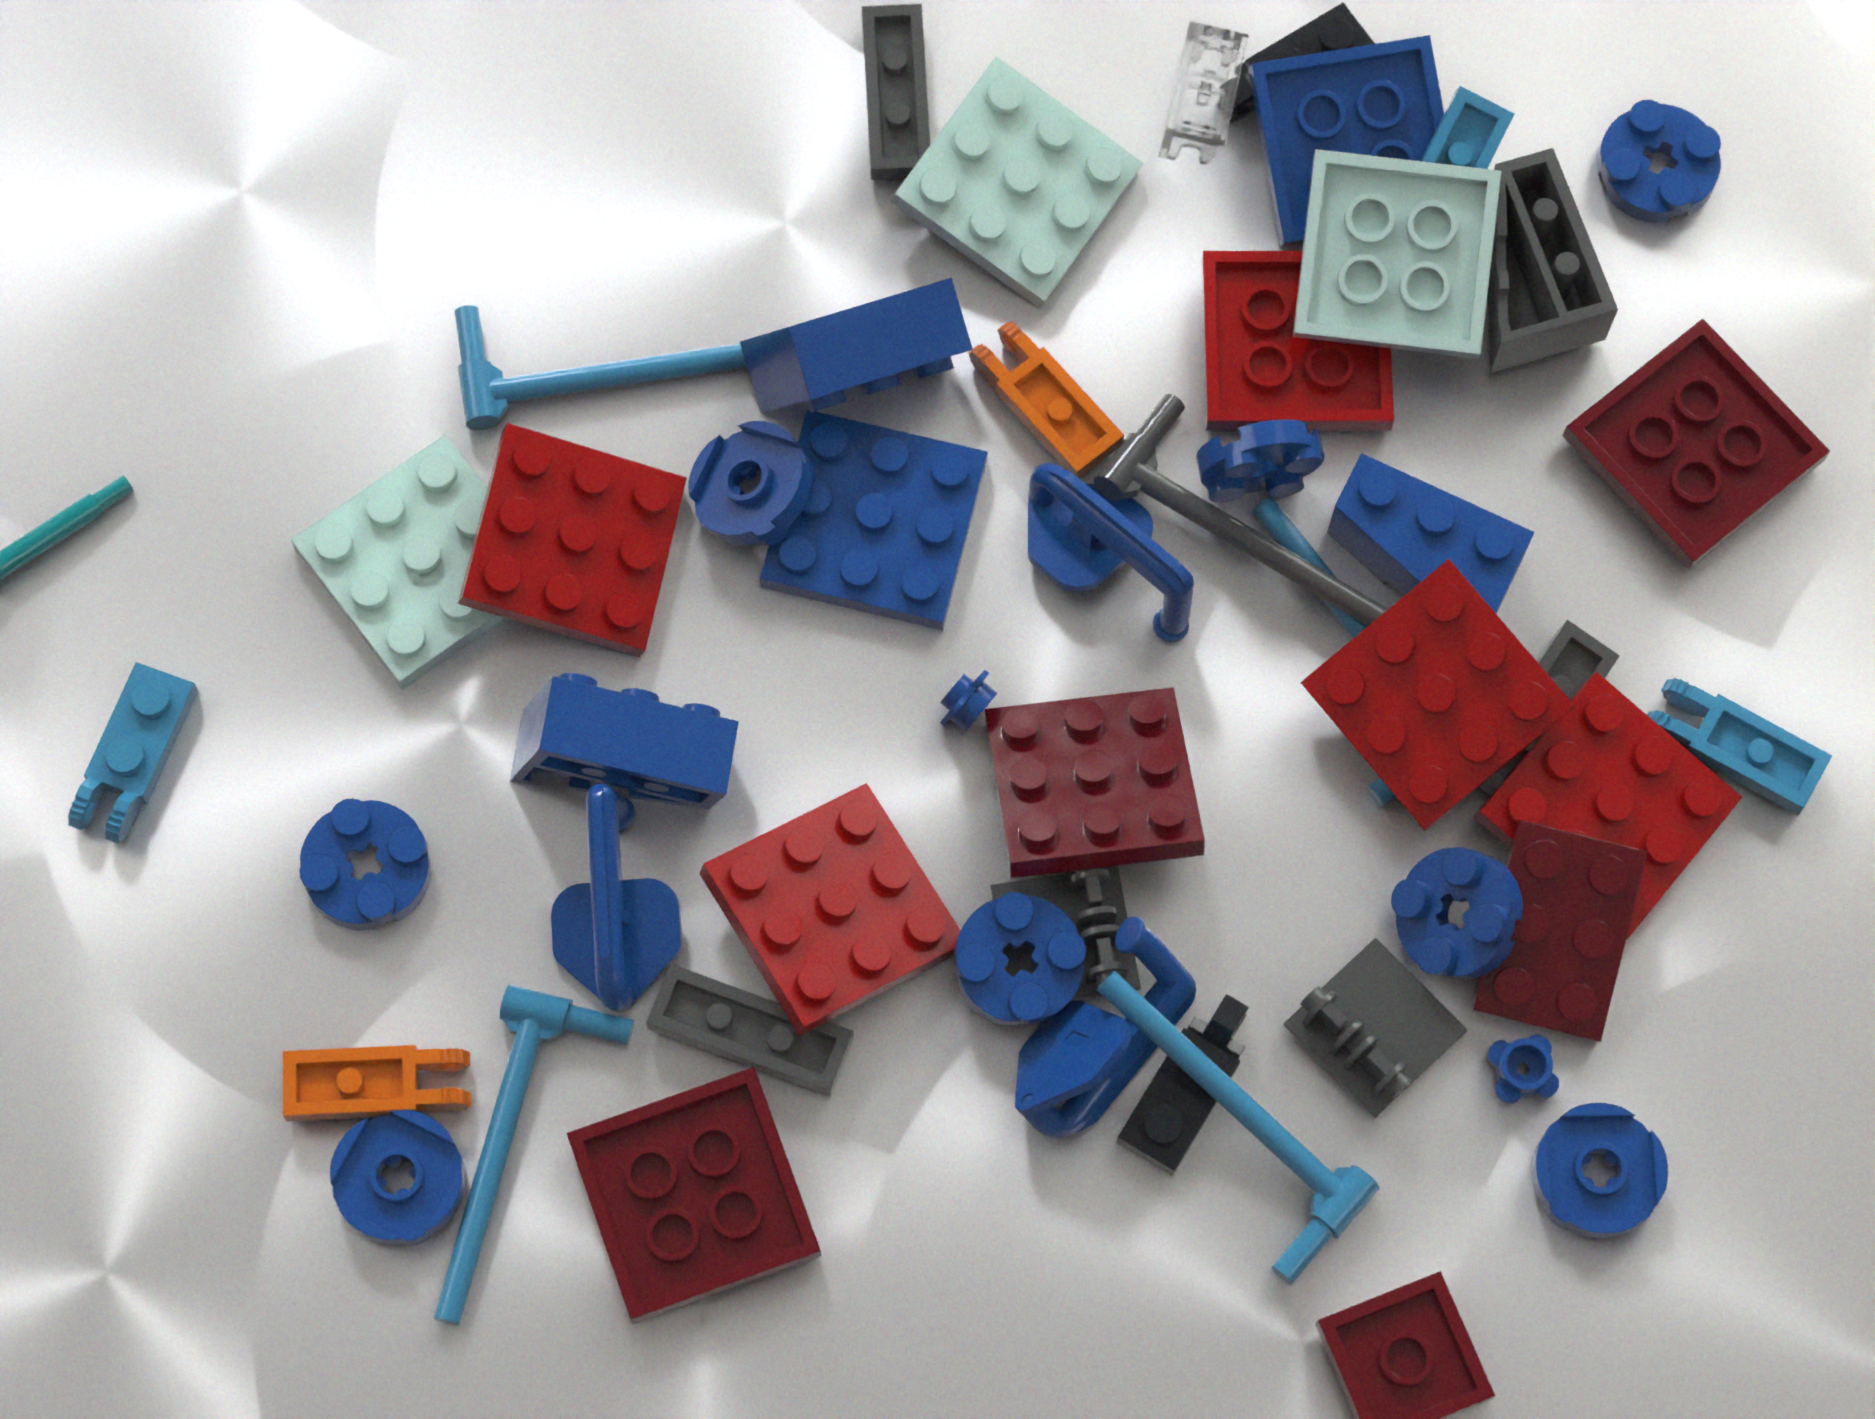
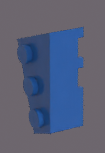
(1410, 528)
(625, 742)

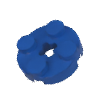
(1664, 130)
(1267, 457)
(772, 505)
(352, 830)
(1424, 904)
(1016, 922)
(387, 1141)
(1625, 1143)

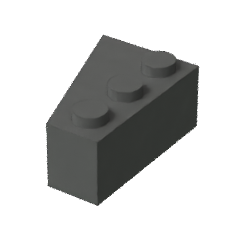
(1543, 269)

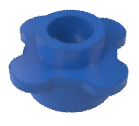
(967, 700)
(1529, 1051)

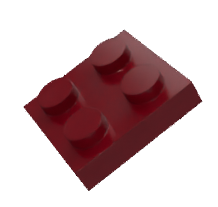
(1406, 1354)

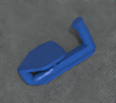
(1085, 538)
(614, 930)
(1092, 1053)

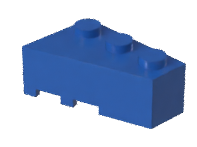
(858, 347)

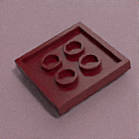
(1695, 443)
(1093, 782)
(693, 1195)

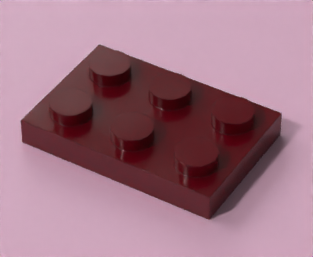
(1571, 930)

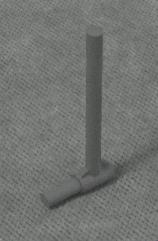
(1134, 470)

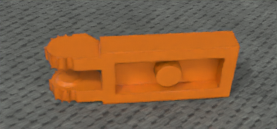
(1048, 402)
(368, 1082)

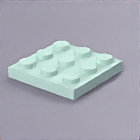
(1017, 182)
(1397, 253)
(401, 559)

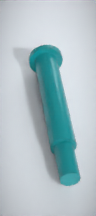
(61, 526)

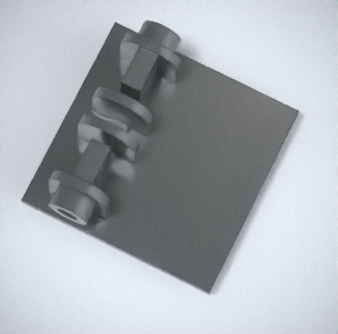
(1096, 908)
(1375, 1027)

